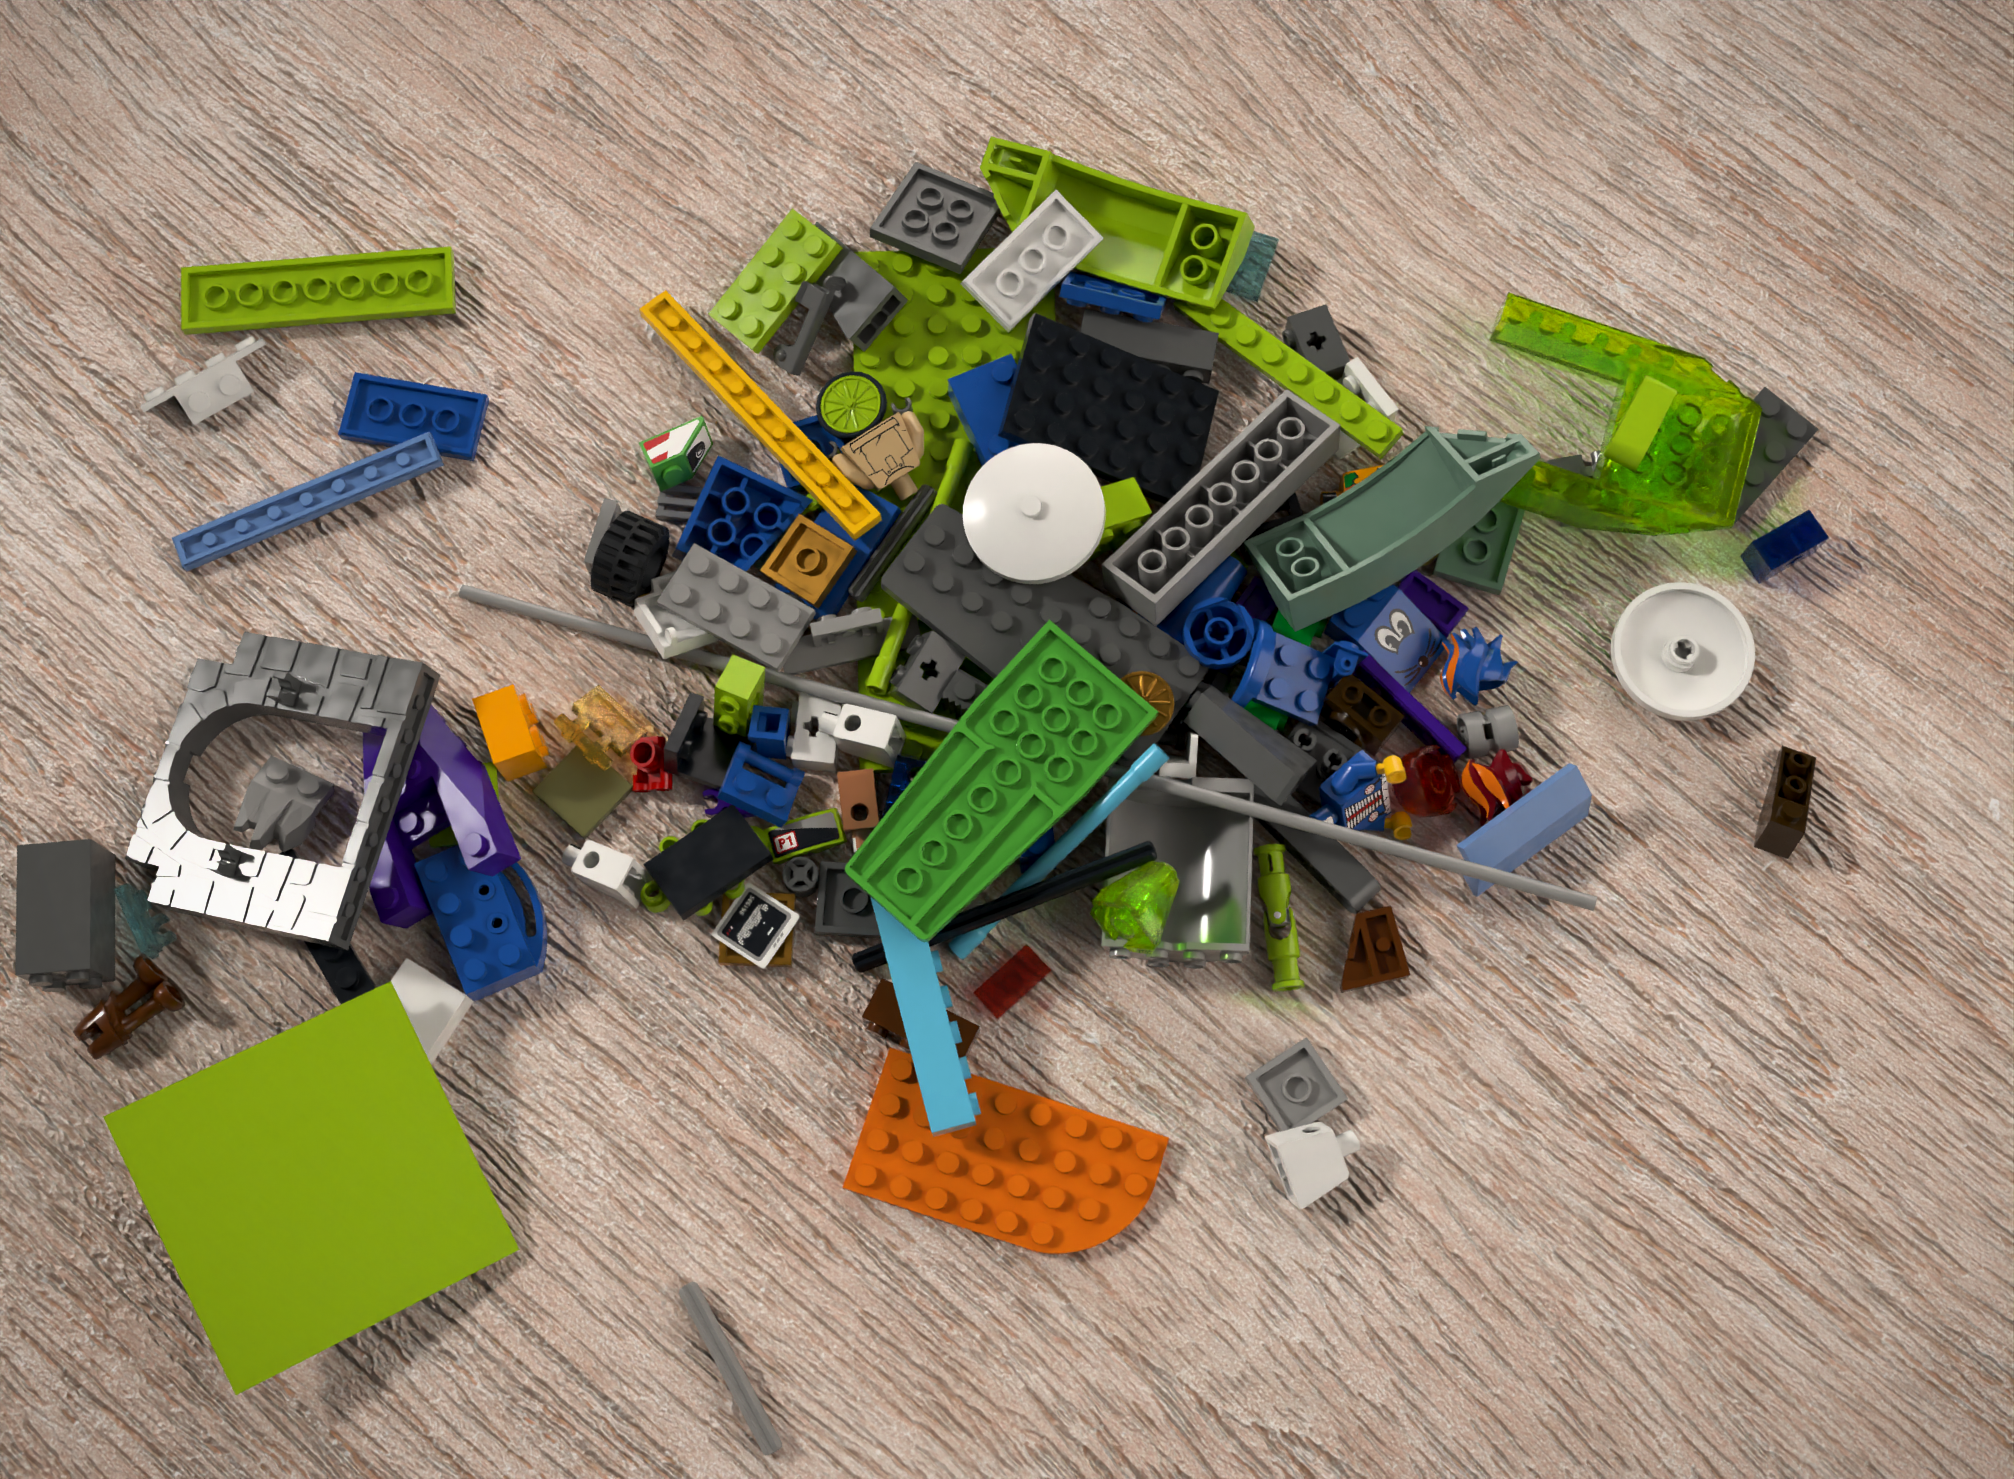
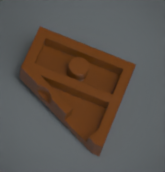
(1374, 951)

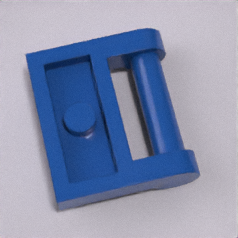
(756, 793)

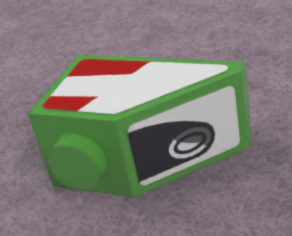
(677, 452)

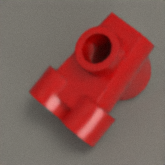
(649, 758)

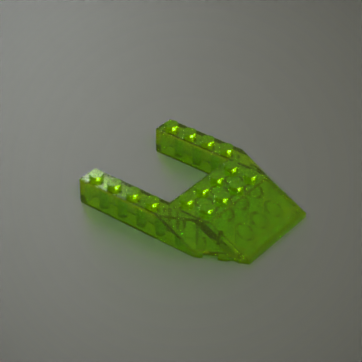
(1694, 461)

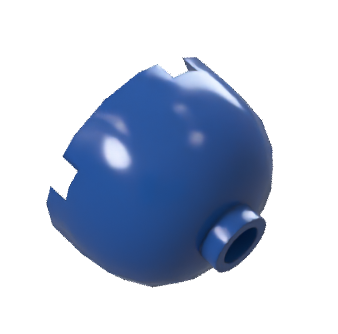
(1218, 633)

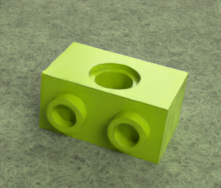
(736, 693)

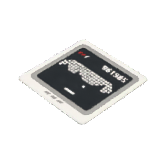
(755, 925)

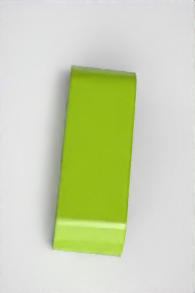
(1640, 423)

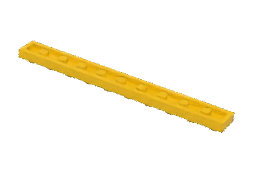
(761, 415)

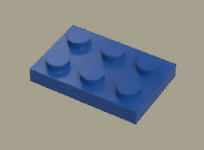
(1111, 297)

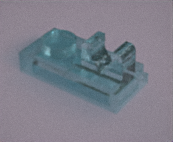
(143, 927)

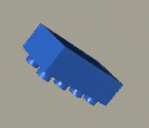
(483, 955)

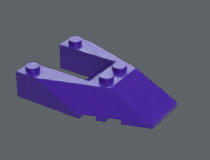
(440, 791)

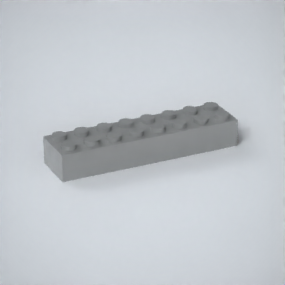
(1220, 507)

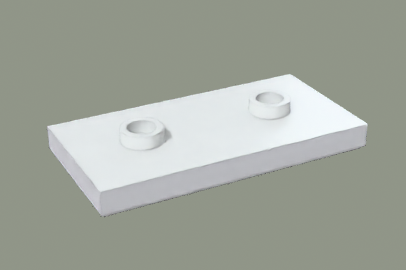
(1032, 261)

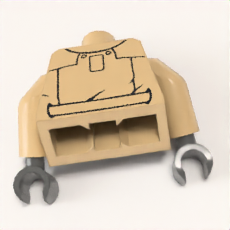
(884, 453)

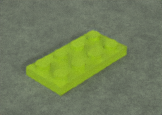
(769, 283)

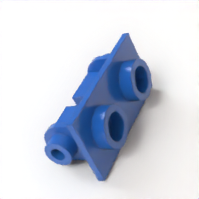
(1346, 659)

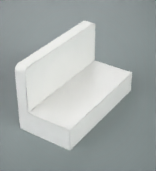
(1185, 765)

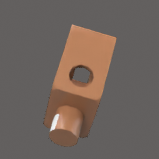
(858, 790)

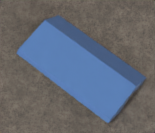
(1528, 825)

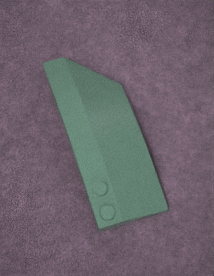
(1387, 522)

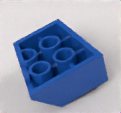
(739, 515)

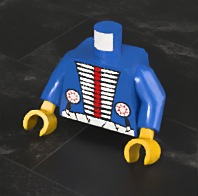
(1359, 796)

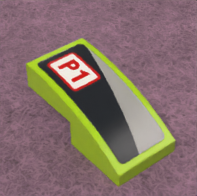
(805, 835)

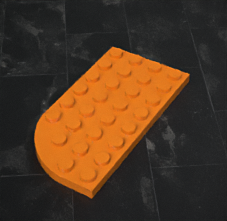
(1020, 1175)

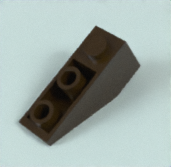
(1786, 803)

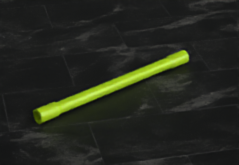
(885, 662)

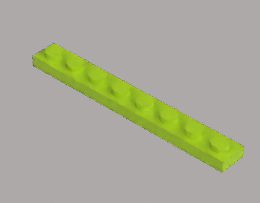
(1296, 374)

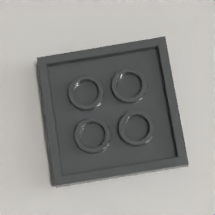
(936, 217)

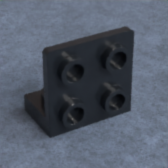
(698, 747)

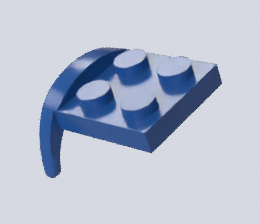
(1285, 676)

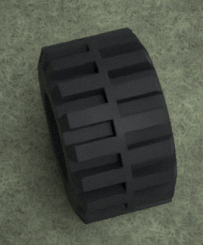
(629, 558)

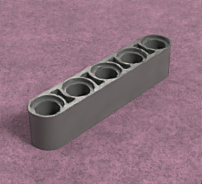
(1322, 857)

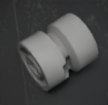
(1499, 730)

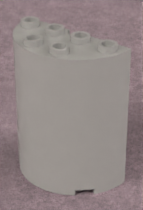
(1211, 860)

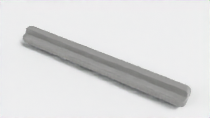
(730, 1368)

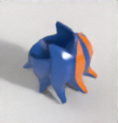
(1473, 665)

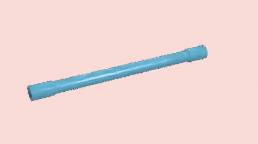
(1138, 773)

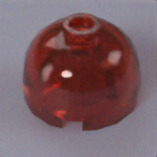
(1428, 783)

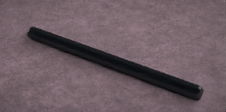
(1025, 899)

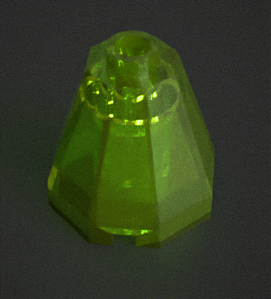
(1138, 906)

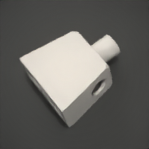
(865, 733)
(607, 871)
(1311, 1160)

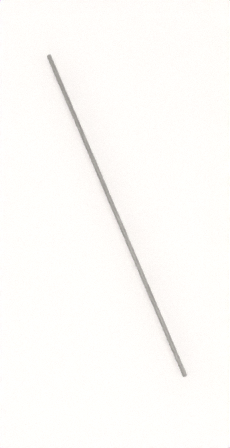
(1116, 771)

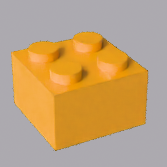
(510, 733)

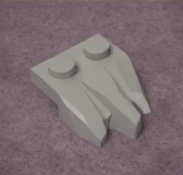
(282, 805)

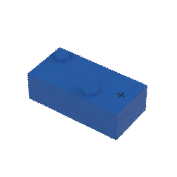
(981, 402)

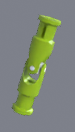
(1276, 891)

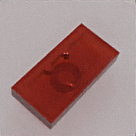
(1012, 982)

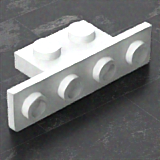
(211, 388)

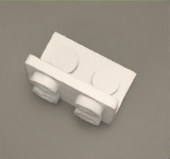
(1364, 385)

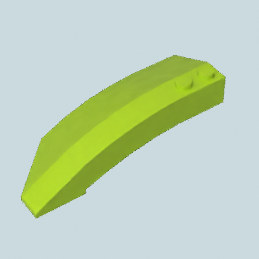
(1148, 235)

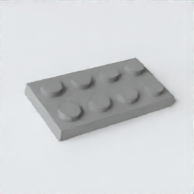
(736, 607)

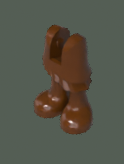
(111, 1013)

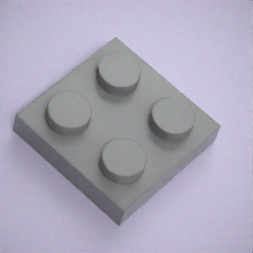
(1296, 1087)

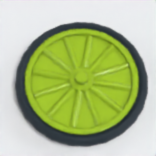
(851, 404)

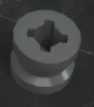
(796, 871)

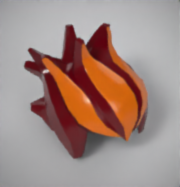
(1495, 786)

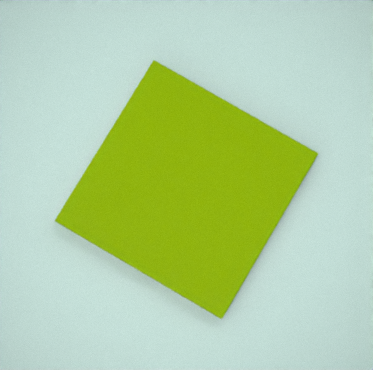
(311, 1186)

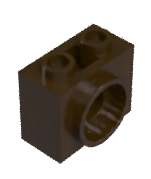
(1360, 714)

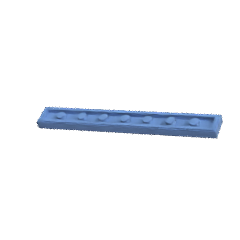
(307, 501)

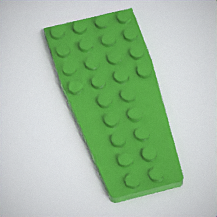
(999, 781)

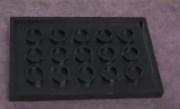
(1108, 409)

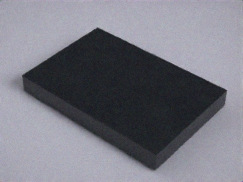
(708, 862)

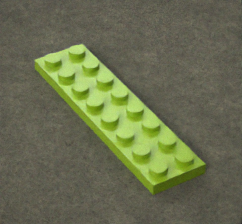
(317, 290)

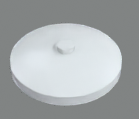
(1034, 513)
(1682, 651)

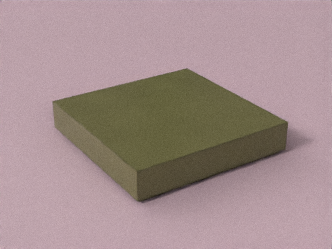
(582, 792)

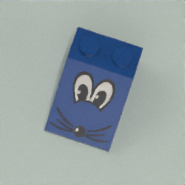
(1391, 633)

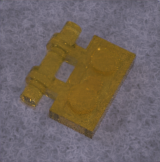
(607, 720)

